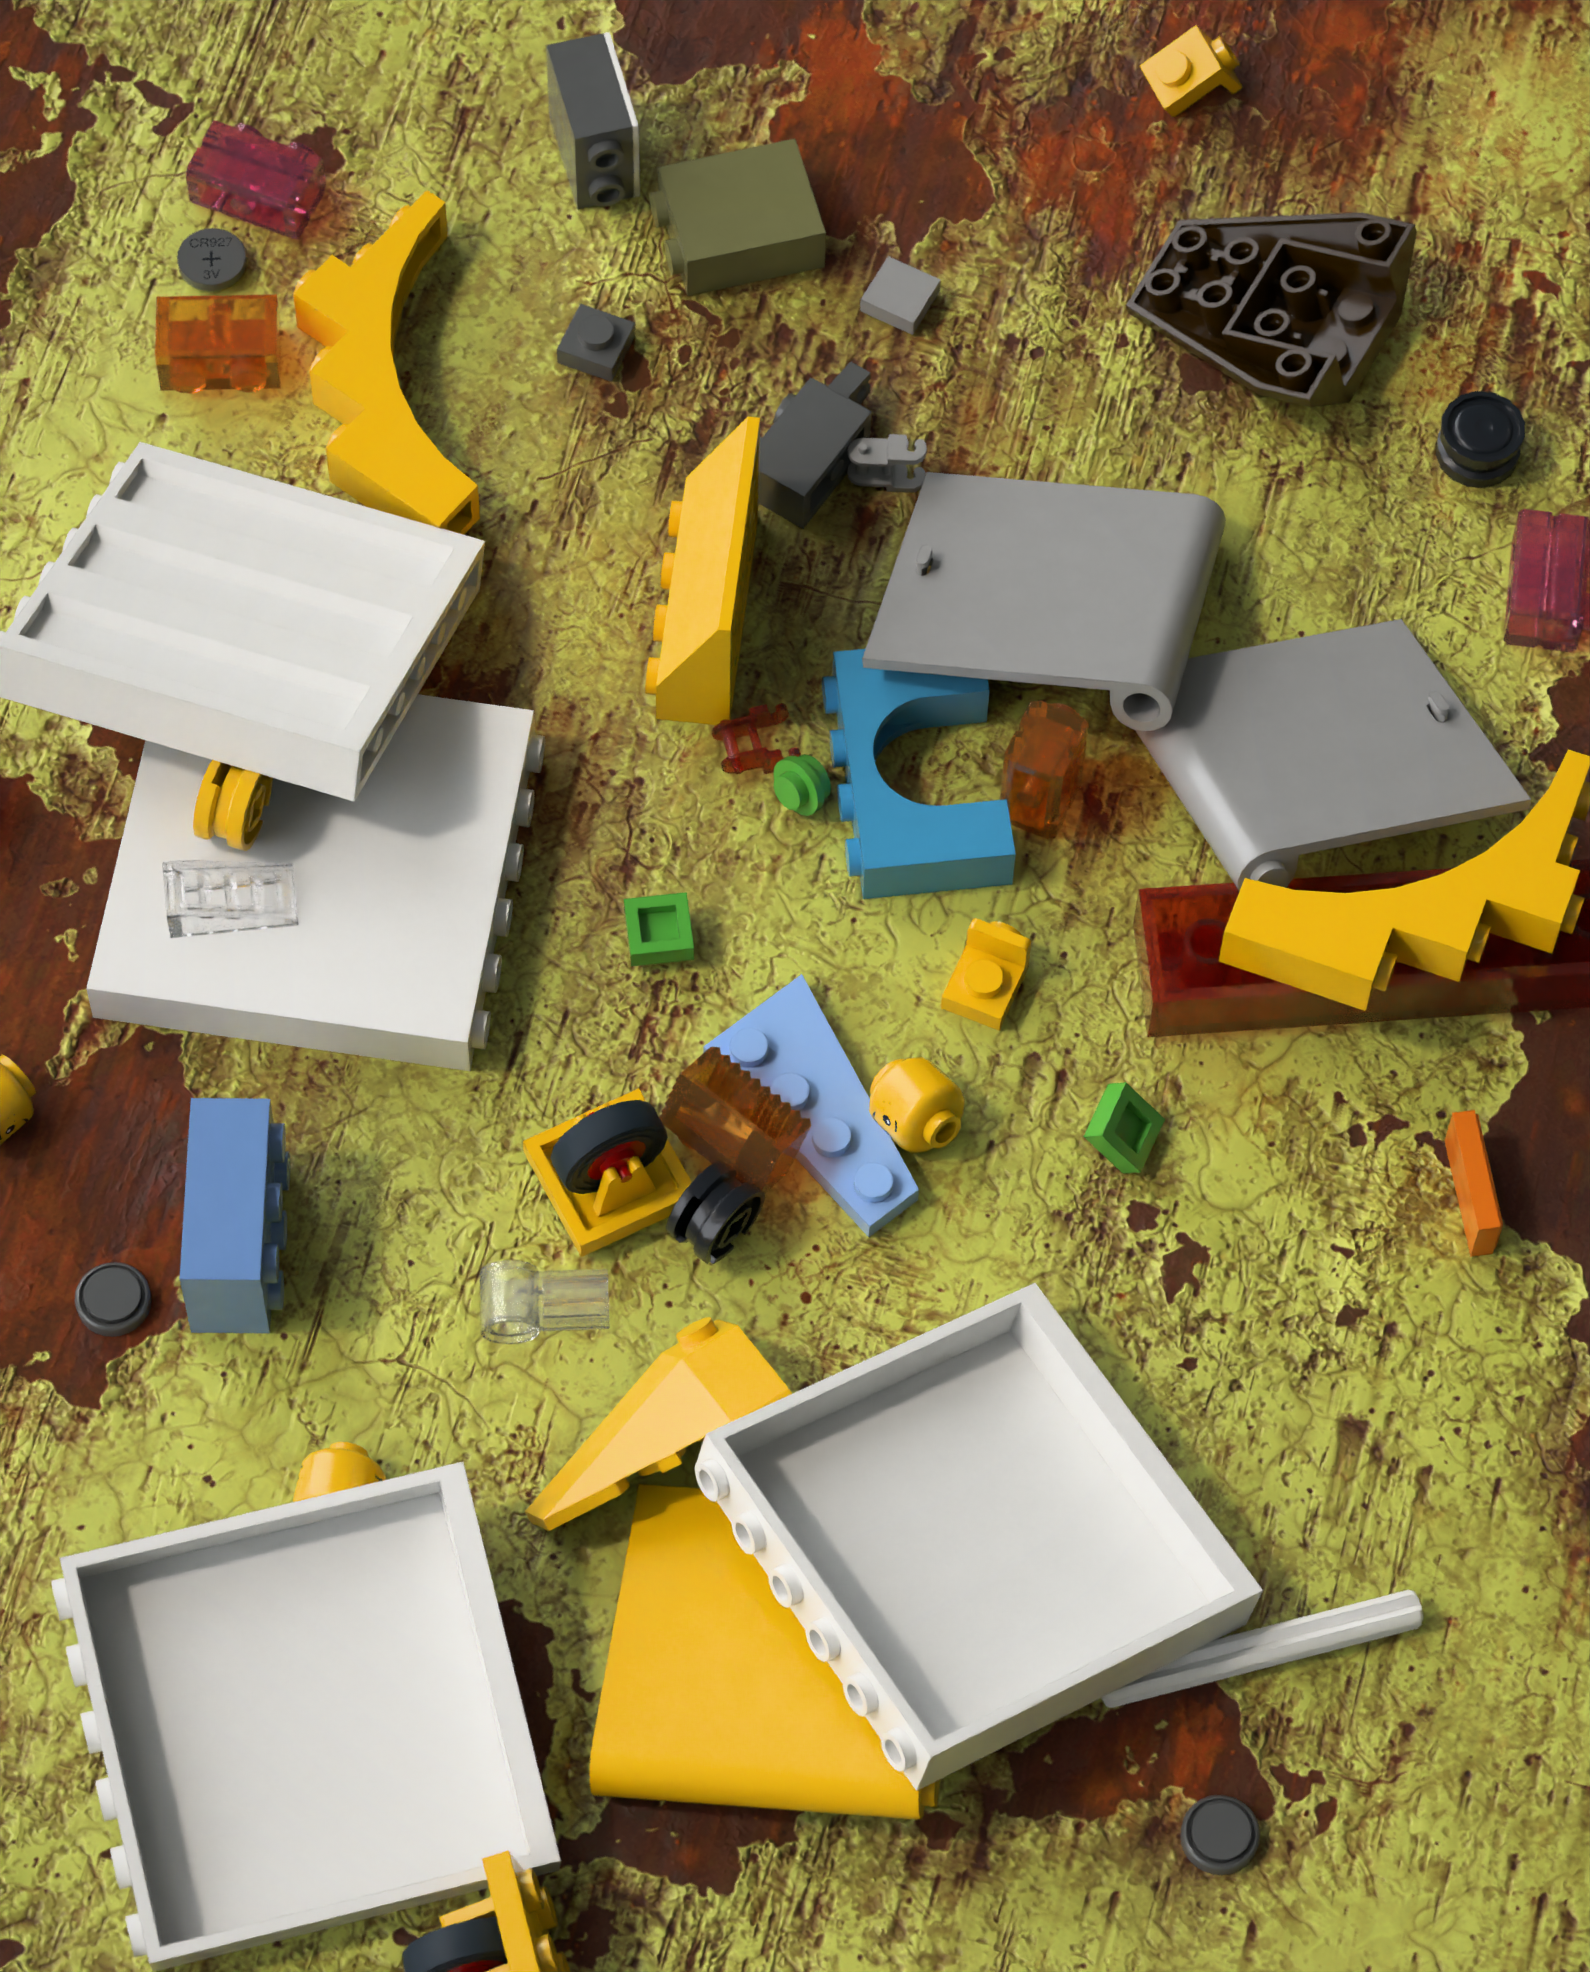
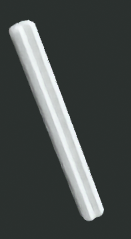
(1278, 1645)

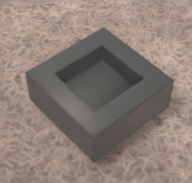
(596, 342)

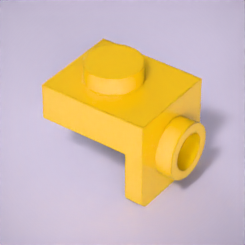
(1190, 70)

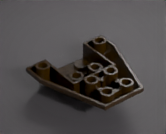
(1281, 299)

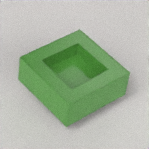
(659, 929)
(1124, 1127)

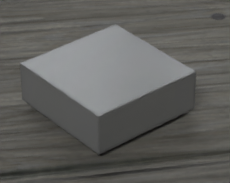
(900, 295)

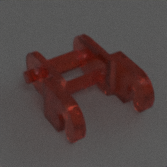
(758, 757)

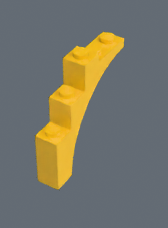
(355, 312)
(1352, 940)

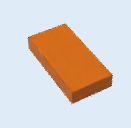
(1473, 1183)

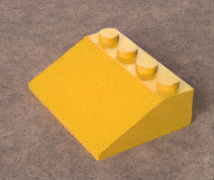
(707, 583)

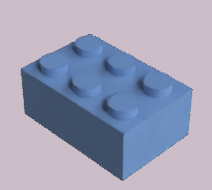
(233, 1215)

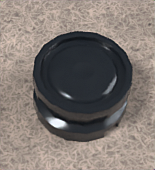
(1480, 439)
(715, 1212)

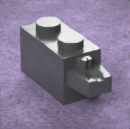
(809, 443)

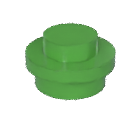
(801, 784)

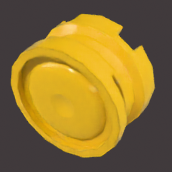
(231, 804)

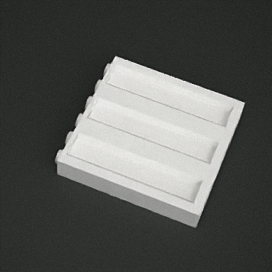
(240, 620)

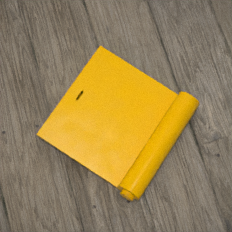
(718, 1686)

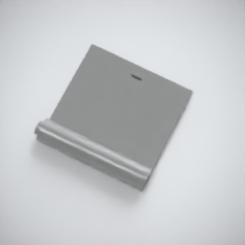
(1051, 588)
(1324, 749)

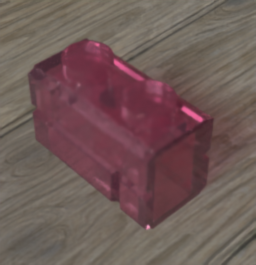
(256, 178)
(1548, 581)

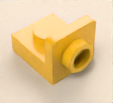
(988, 973)

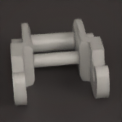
(884, 462)

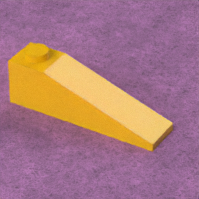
(680, 1398)

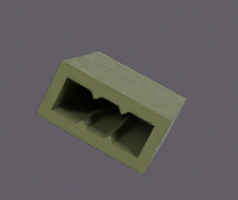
(739, 217)

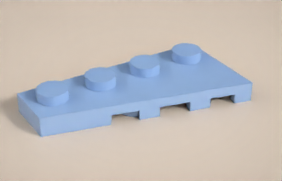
(800, 1059)

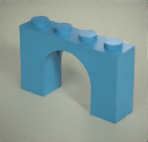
(899, 842)

